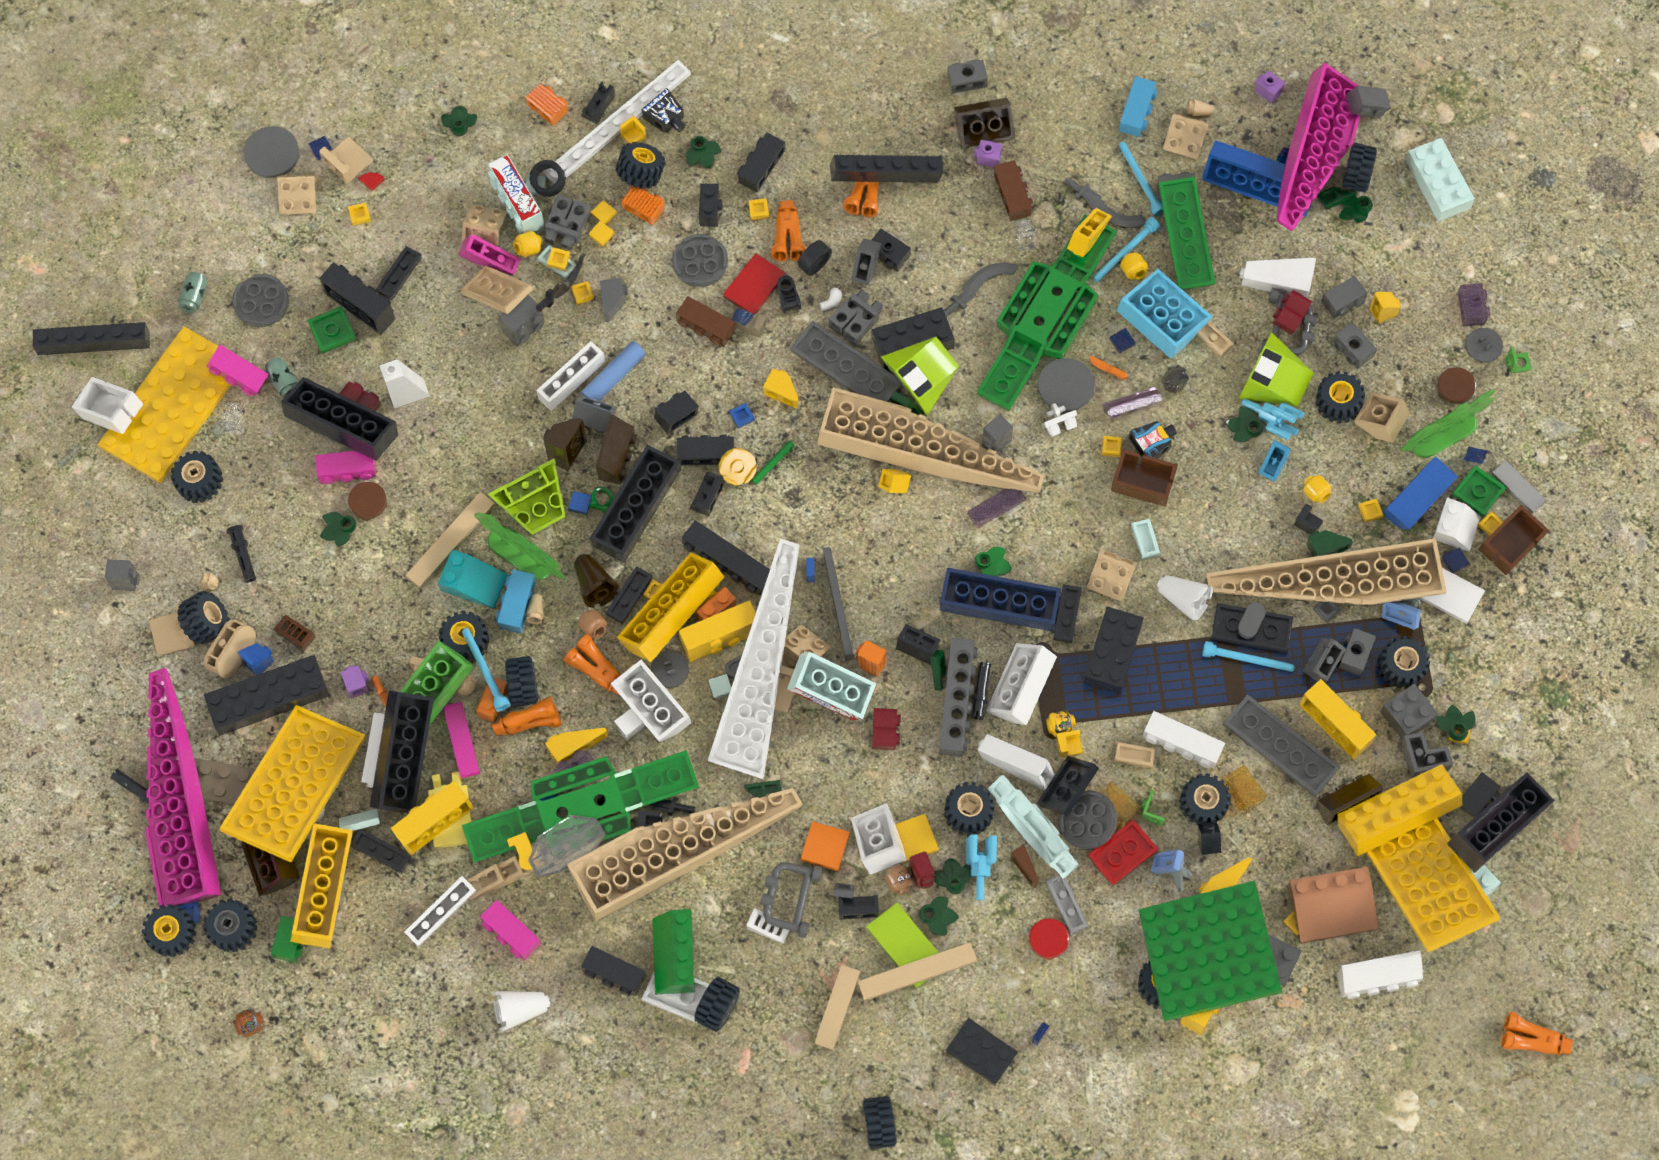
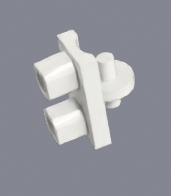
(1068, 419)

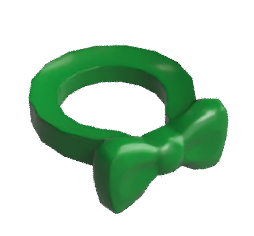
(594, 503)

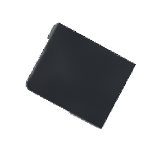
(1307, 521)
(648, 818)

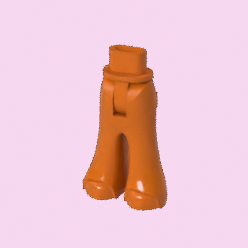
(870, 205)
(787, 222)
(603, 674)
(538, 715)
(1544, 1039)

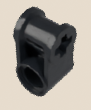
(788, 297)

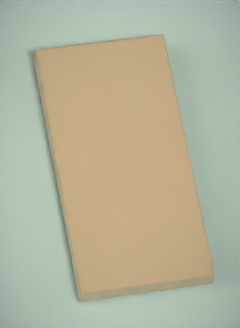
(496, 289)

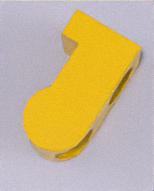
(523, 848)

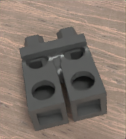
(566, 221)
(855, 317)

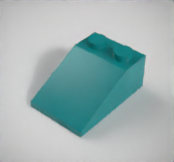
(472, 579)

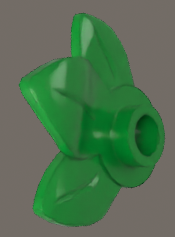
(996, 563)

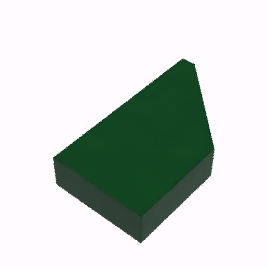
(1334, 197)
(899, 399)
(938, 668)
(763, 788)

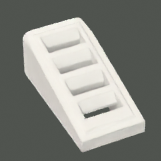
(758, 929)

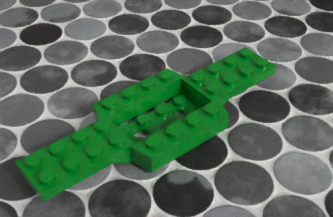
(1034, 299)
(622, 793)

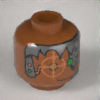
(248, 1022)

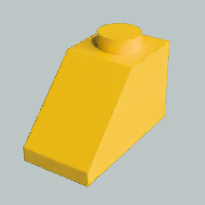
(1384, 306)
(780, 387)

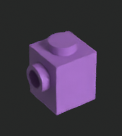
(1269, 86)
(988, 153)
(355, 681)

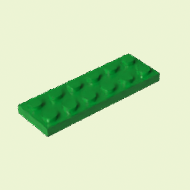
(1186, 233)

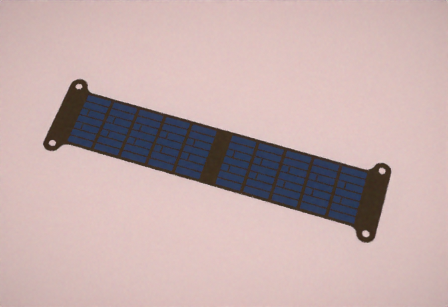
(1179, 678)

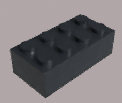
(357, 298)
(912, 331)
(1113, 650)

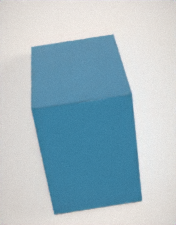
(1275, 460)

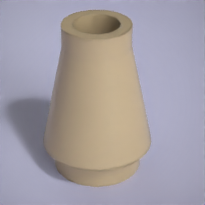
(1199, 108)
(534, 612)

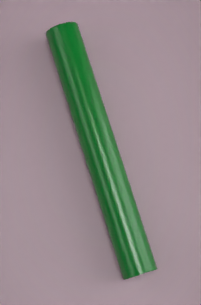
(769, 466)

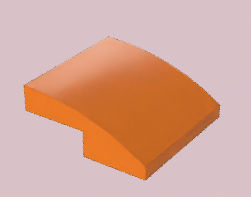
(825, 846)

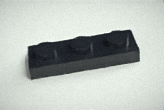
(398, 273)
(629, 595)
(1067, 613)
(381, 851)

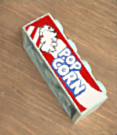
(515, 195)
(831, 686)

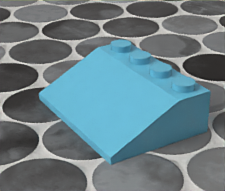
(1163, 313)

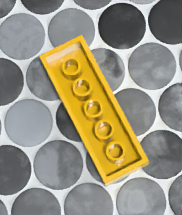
(670, 607)
(1399, 810)
(321, 886)

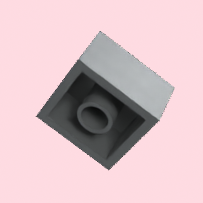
(522, 321)
(1409, 712)

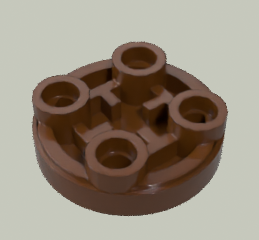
(1456, 385)
(367, 500)

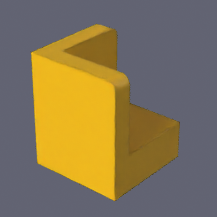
(632, 130)
(894, 481)
(1069, 743)

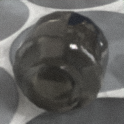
(1175, 379)

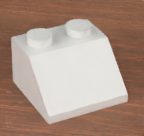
(1457, 525)

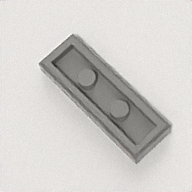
(1518, 487)
(1066, 904)

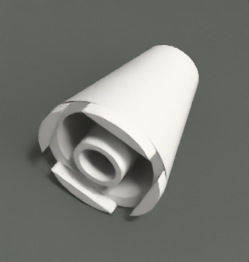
(1186, 595)
(517, 1007)

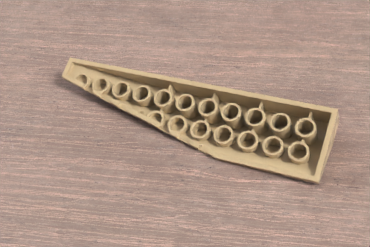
(911, 441)
(1346, 577)
(666, 850)

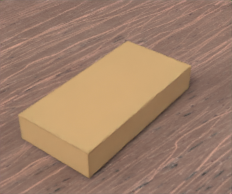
(1134, 755)

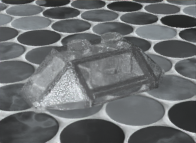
(564, 844)

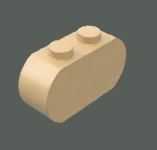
(223, 654)

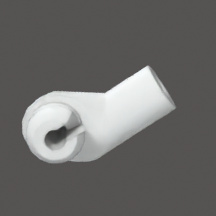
(833, 301)

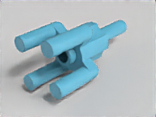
(1275, 417)
(980, 861)

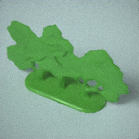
(1448, 428)
(518, 550)

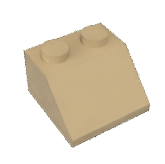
(1382, 416)

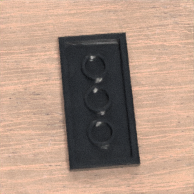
(1271, 636)

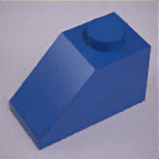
(256, 658)

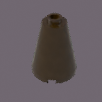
(594, 582)

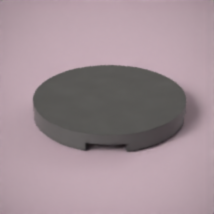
(271, 152)
(700, 260)
(260, 300)
(1066, 384)
(1090, 821)

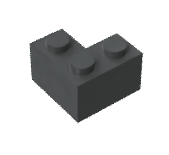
(1422, 759)

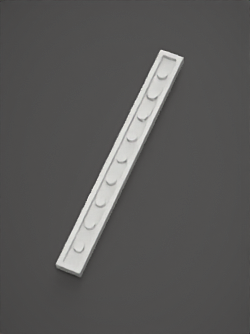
(610, 127)

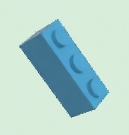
(1138, 106)
(515, 601)

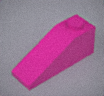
(488, 255)

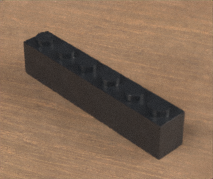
(886, 168)
(91, 338)
(726, 557)

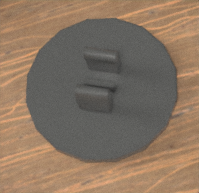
(1484, 345)
(670, 668)

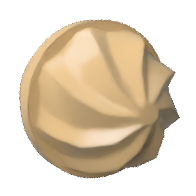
(208, 582)
(467, 686)

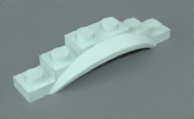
(1033, 826)

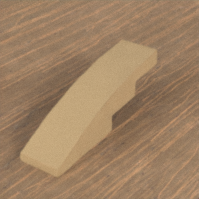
(497, 877)
(837, 1007)

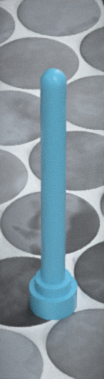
(1156, 205)
(1151, 225)
(1212, 650)
(500, 701)

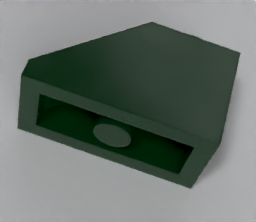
(1327, 543)

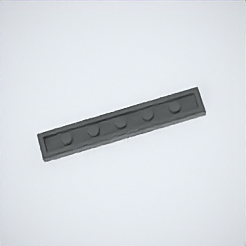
(838, 606)

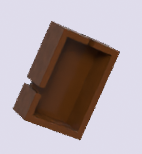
(1147, 481)
(1513, 539)

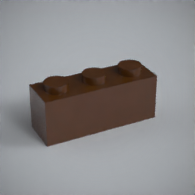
(1013, 190)
(705, 321)

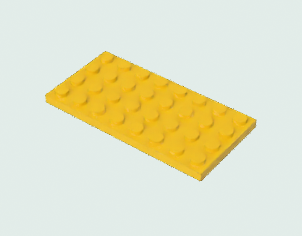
(175, 405)
(293, 783)
(1432, 886)

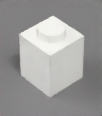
(629, 724)

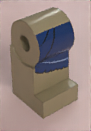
(749, 322)

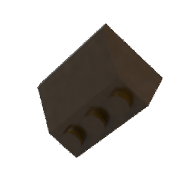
(984, 121)
(565, 442)
(615, 451)
(1347, 796)
(269, 871)

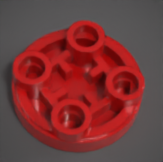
(1048, 938)

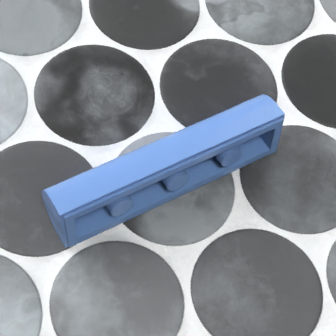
(614, 372)

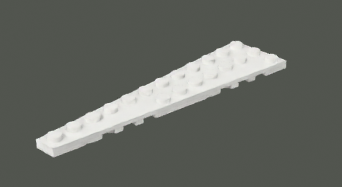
(749, 711)

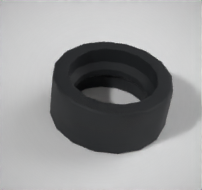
(538, 168)
(814, 257)

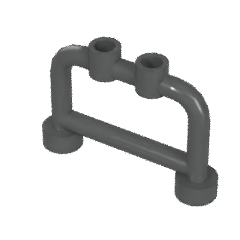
(1309, 320)
(768, 899)

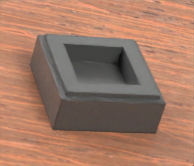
(1326, 610)
(843, 890)

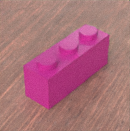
(236, 371)
(344, 467)
(509, 930)

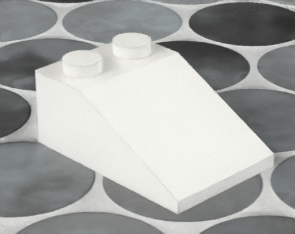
(878, 839)

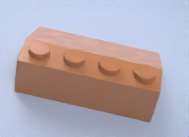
(1333, 904)

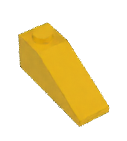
(1088, 232)
(566, 744)
(1226, 878)

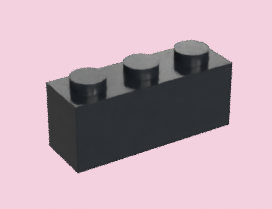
(761, 162)
(703, 449)
(613, 971)

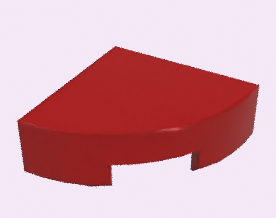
(371, 180)

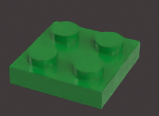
(331, 329)
(1479, 491)

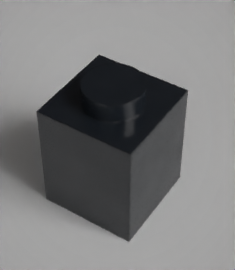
(1209, 838)

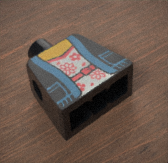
(1152, 439)

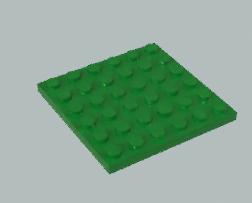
(1210, 951)

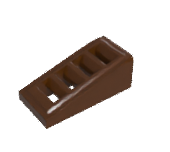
(305, 642)
(1023, 862)

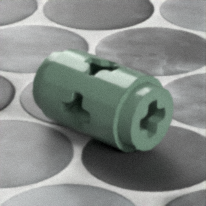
(192, 289)
(280, 376)

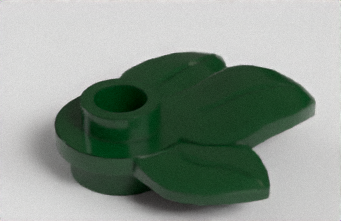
(459, 120)
(703, 154)
(1356, 209)
(1242, 424)
(335, 528)
(1456, 720)
(952, 873)
(941, 916)

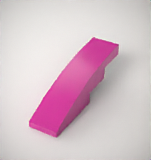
(461, 740)

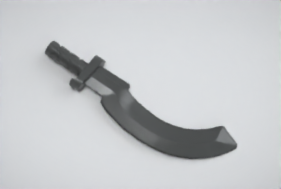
(1096, 202)
(975, 282)

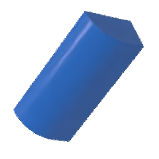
(1420, 494)

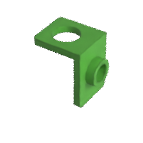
(1511, 361)
(1148, 816)

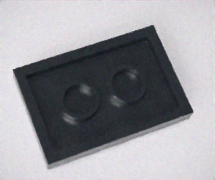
(1068, 785)
(981, 1051)

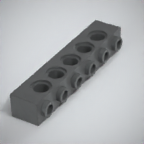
(959, 649)

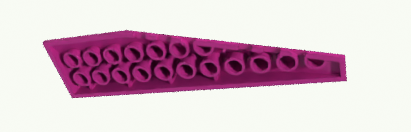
(1318, 143)
(176, 813)

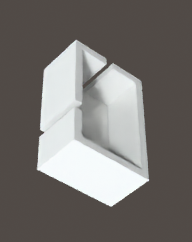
(107, 405)

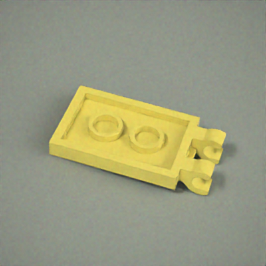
(454, 834)

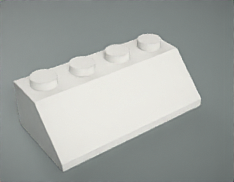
(1021, 683)
(651, 702)
(1380, 974)

